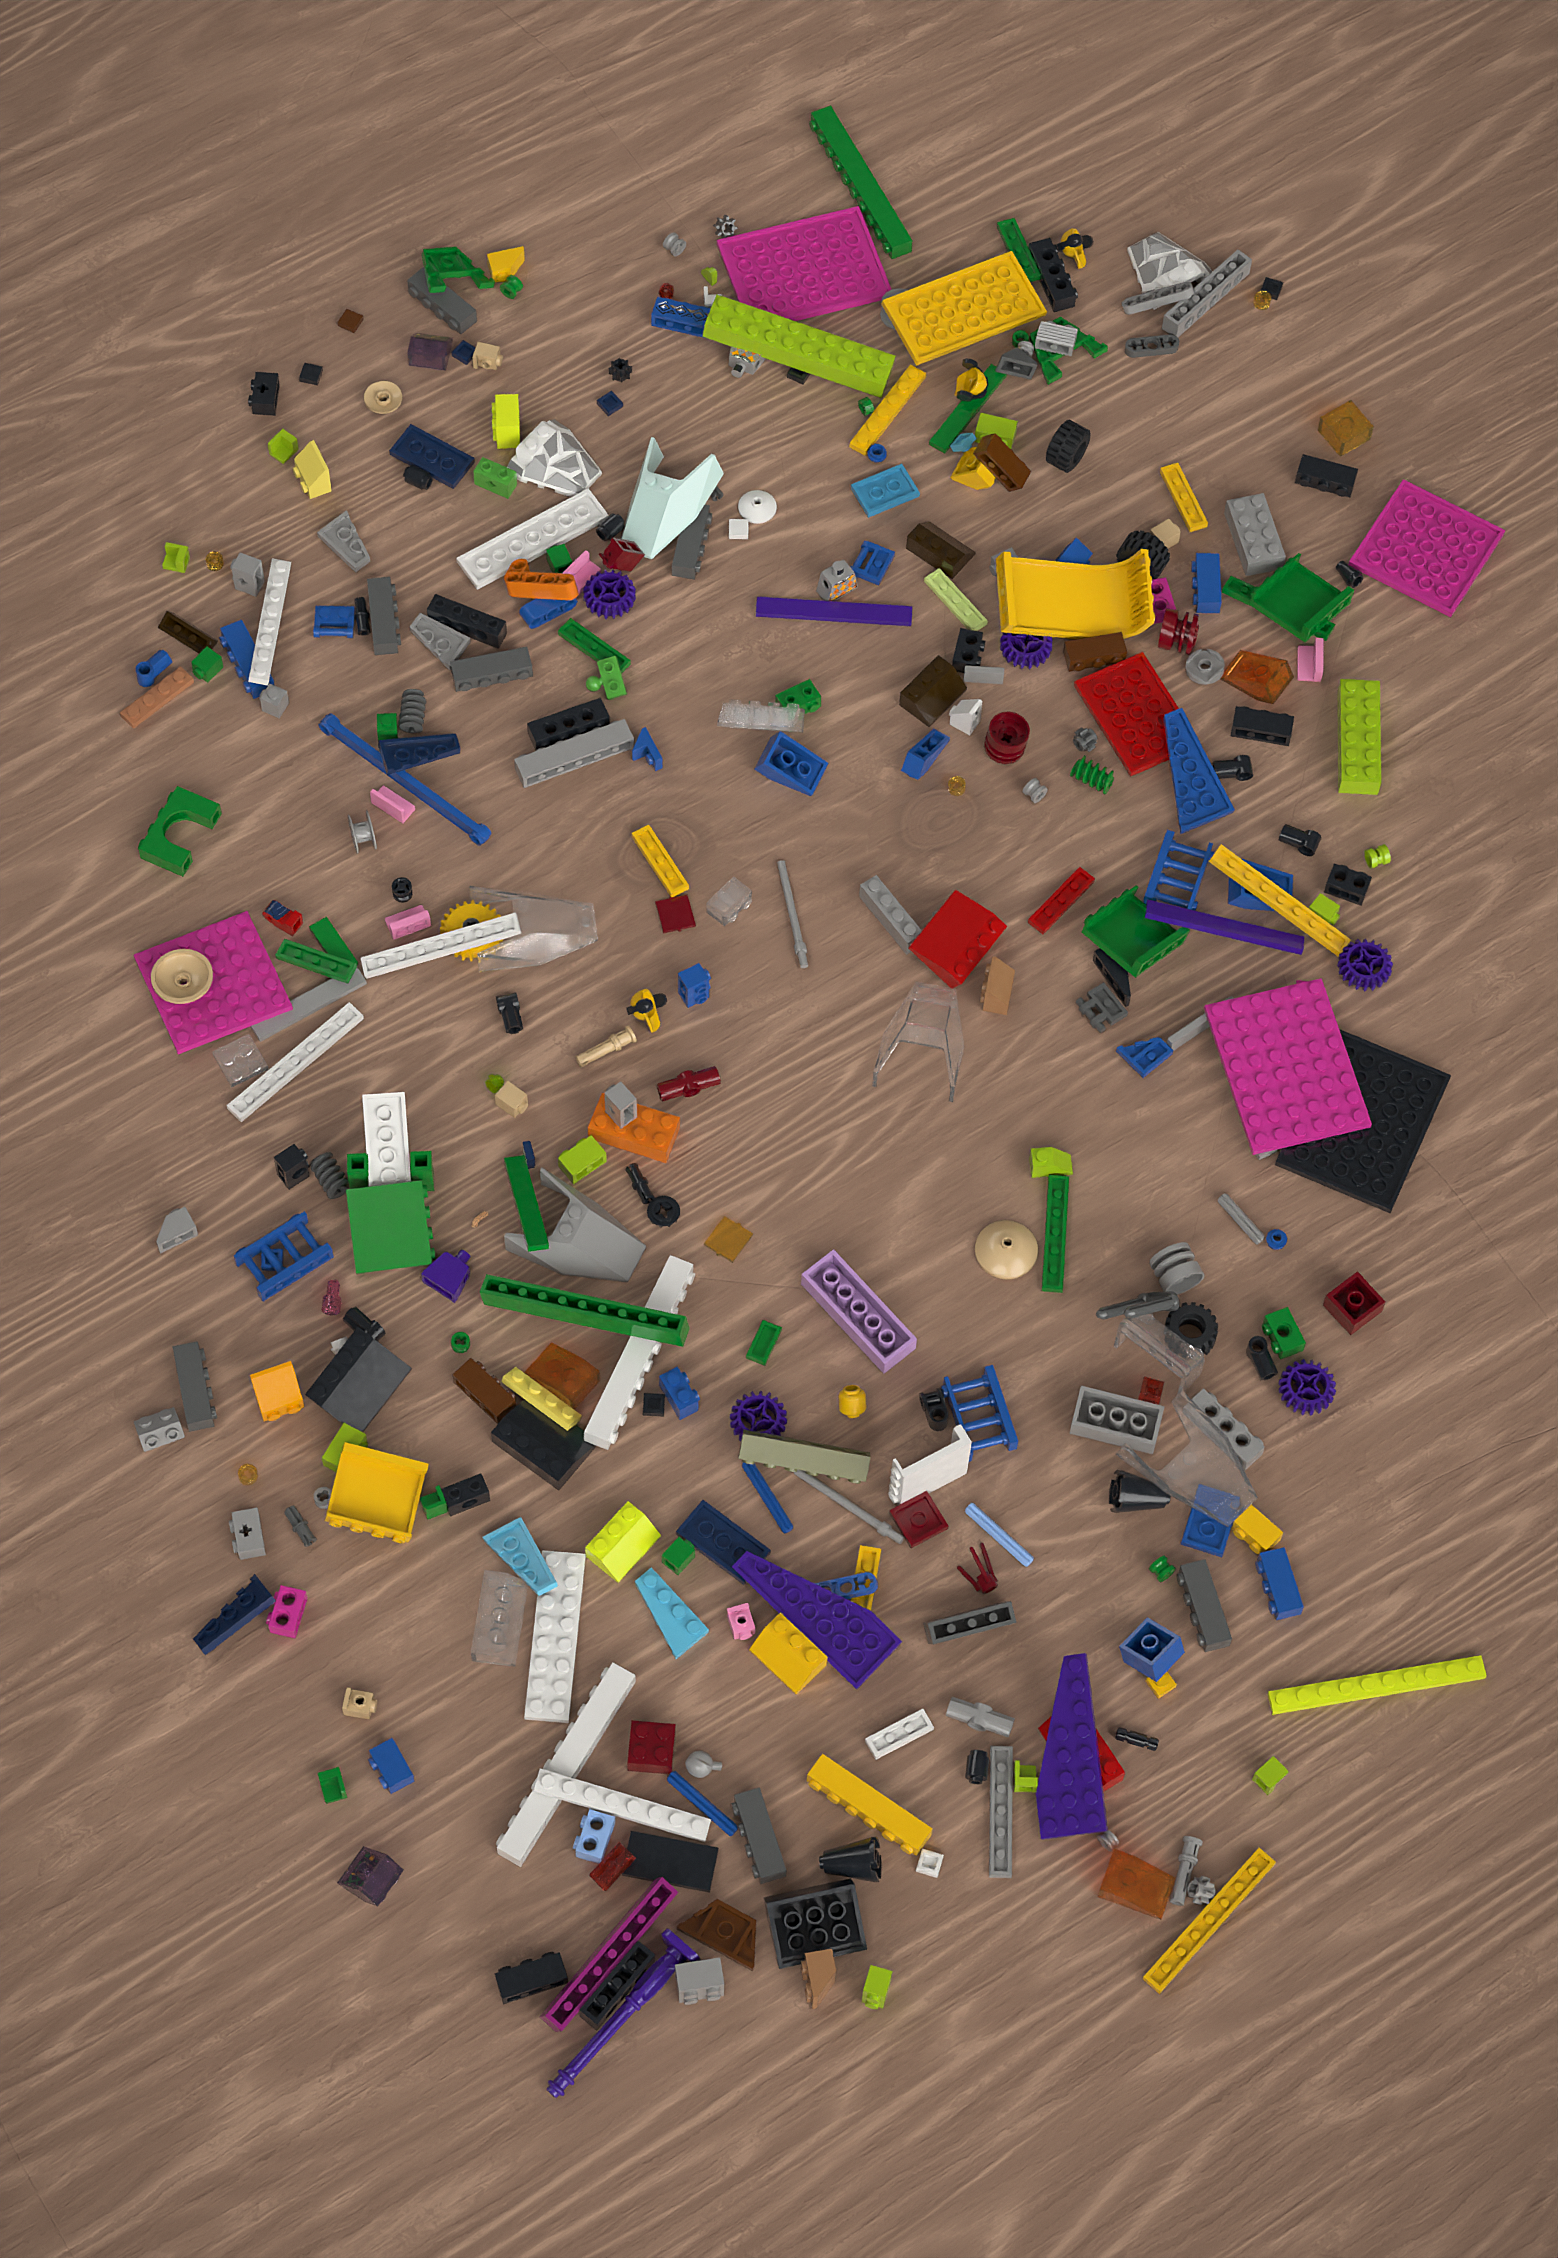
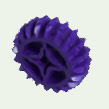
(609, 600)
(1036, 652)
(1368, 959)
(1297, 1374)
(764, 1402)

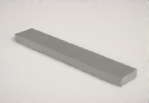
(308, 1004)
(1000, 1812)

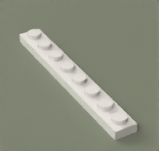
(269, 622)
(441, 945)
(295, 1062)
(622, 1805)

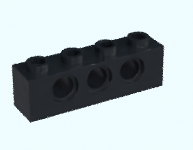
(1053, 277)
(468, 621)
(574, 716)
(617, 1985)

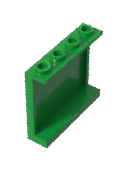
(1299, 599)
(1129, 936)
(390, 1227)

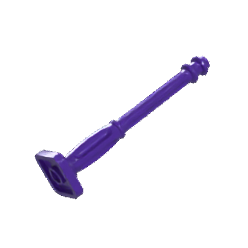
(642, 1992)

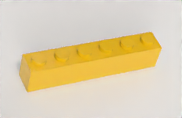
(869, 1805)

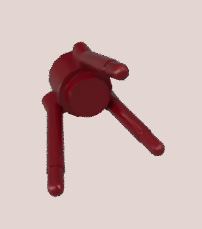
(986, 1581)

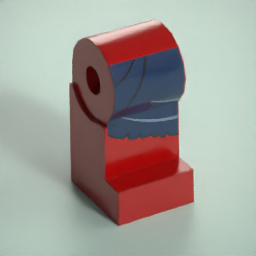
(283, 917)

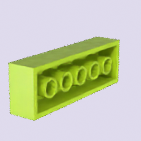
(1359, 736)

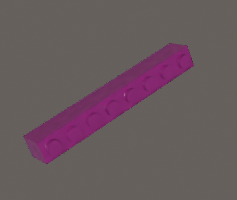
(608, 1954)

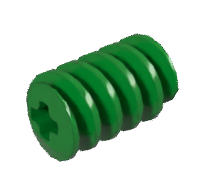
(1092, 775)

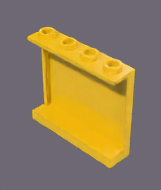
(376, 1493)

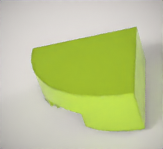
(710, 275)

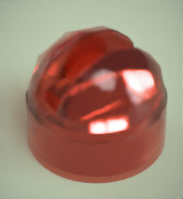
(669, 293)

